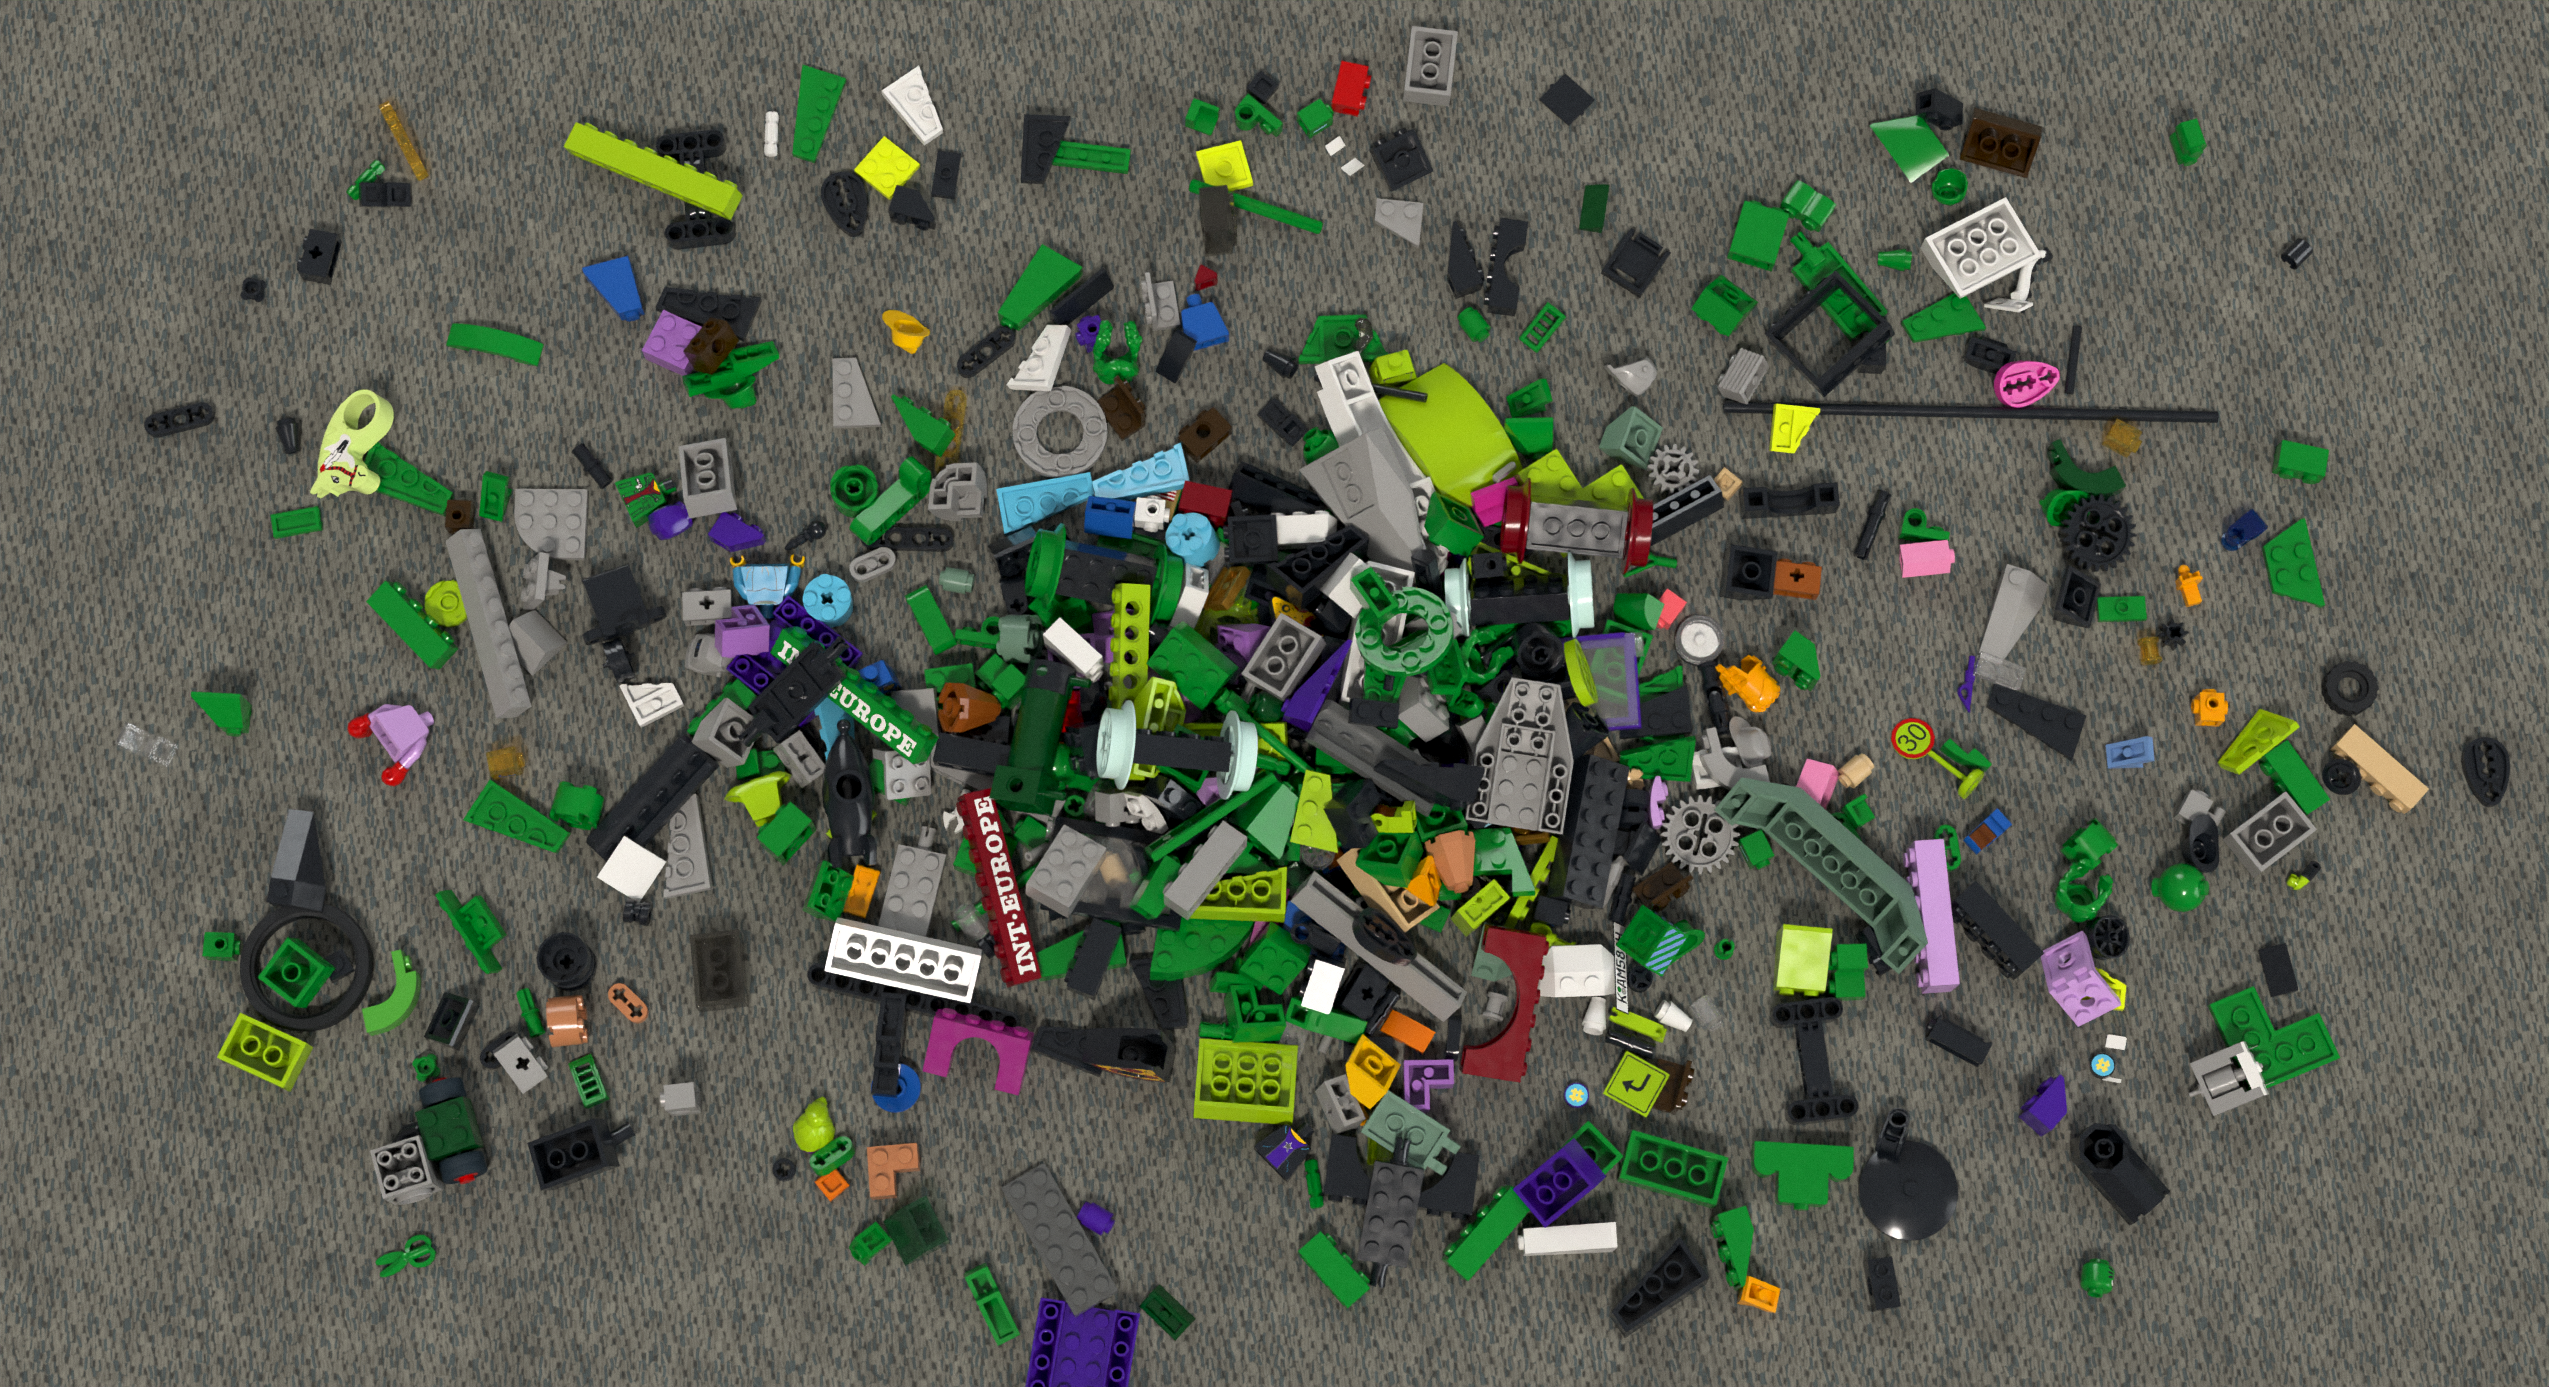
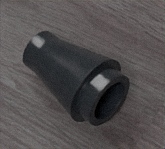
(1281, 363)
(289, 434)

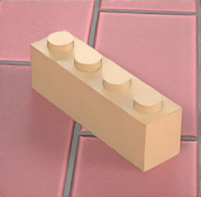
(2380, 770)

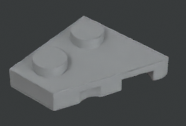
(1401, 218)

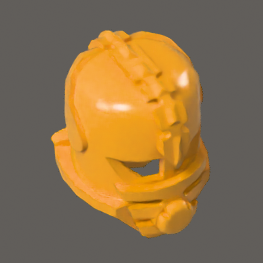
(1750, 683)

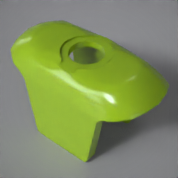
(760, 796)

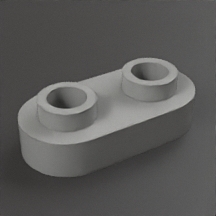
(872, 563)

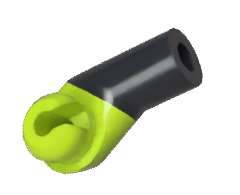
(2305, 877)

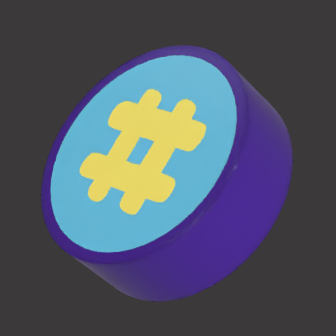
(1576, 1095)

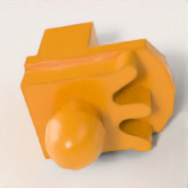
(2188, 585)

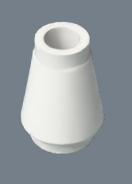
(1672, 1016)
(1595, 1017)

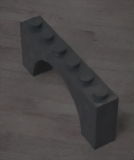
(1449, 1196)

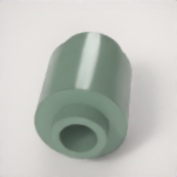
(957, 580)

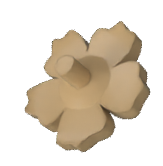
(1634, 779)

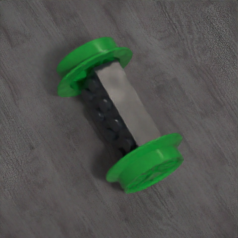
(1093, 572)

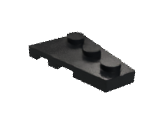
(1040, 145)
(1663, 716)

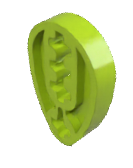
(1580, 673)

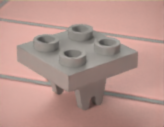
(539, 581)

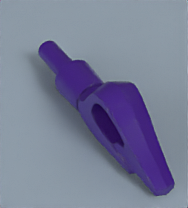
(1968, 685)

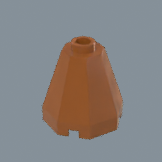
(966, 707)

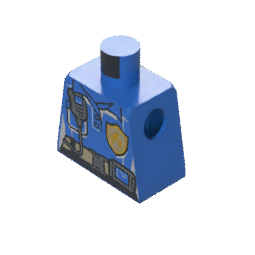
(882, 676)

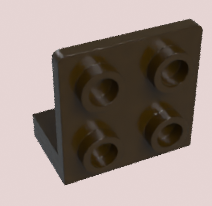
(1122, 410)
(1661, 887)
(1673, 1093)

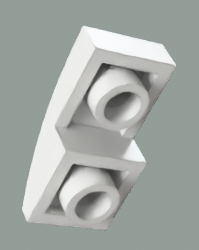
(1143, 807)

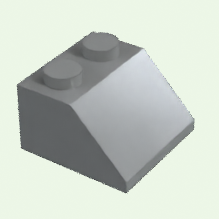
(720, 733)

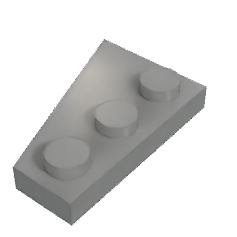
(851, 396)

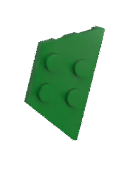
(1334, 338)
(2293, 566)
(1657, 687)

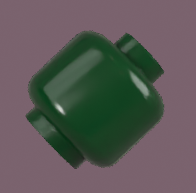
(1266, 708)

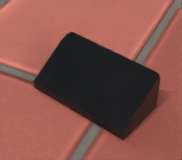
(2278, 970)

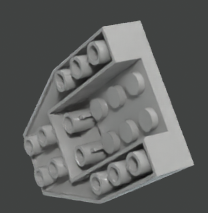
(1370, 491)
(1525, 760)

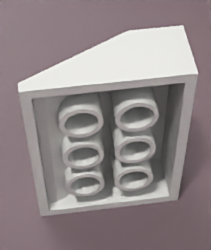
(1980, 248)

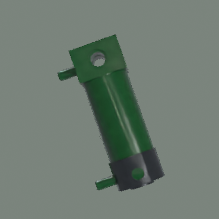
(1026, 779)

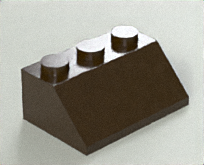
(2001, 143)

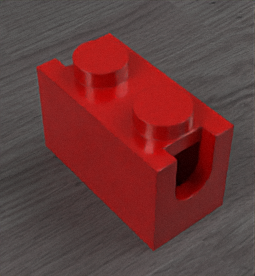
(1350, 87)

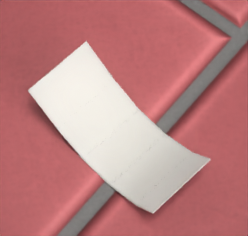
(1352, 166)

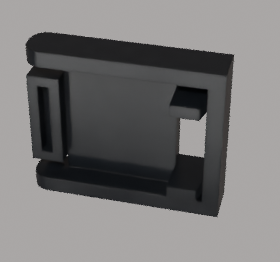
(1636, 259)

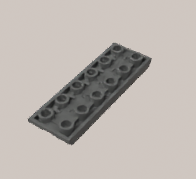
(1363, 748)

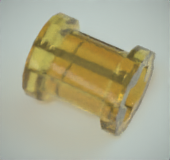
(2149, 650)

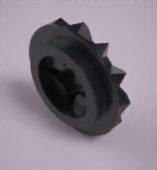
(2339, 785)

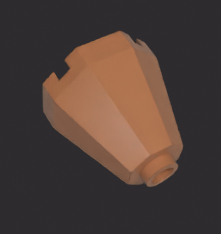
(1453, 859)

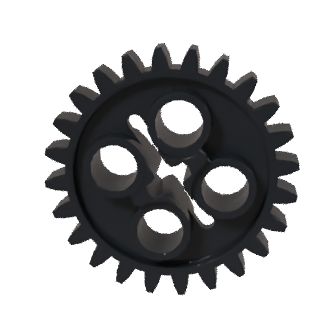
(2091, 553)

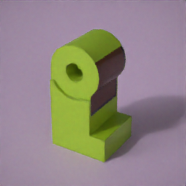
(1395, 819)

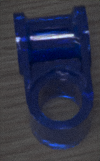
(2245, 529)

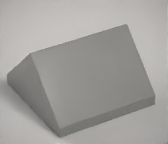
(534, 640)

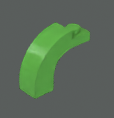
(400, 1004)

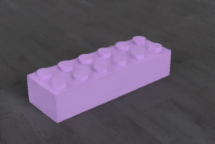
(1931, 890)

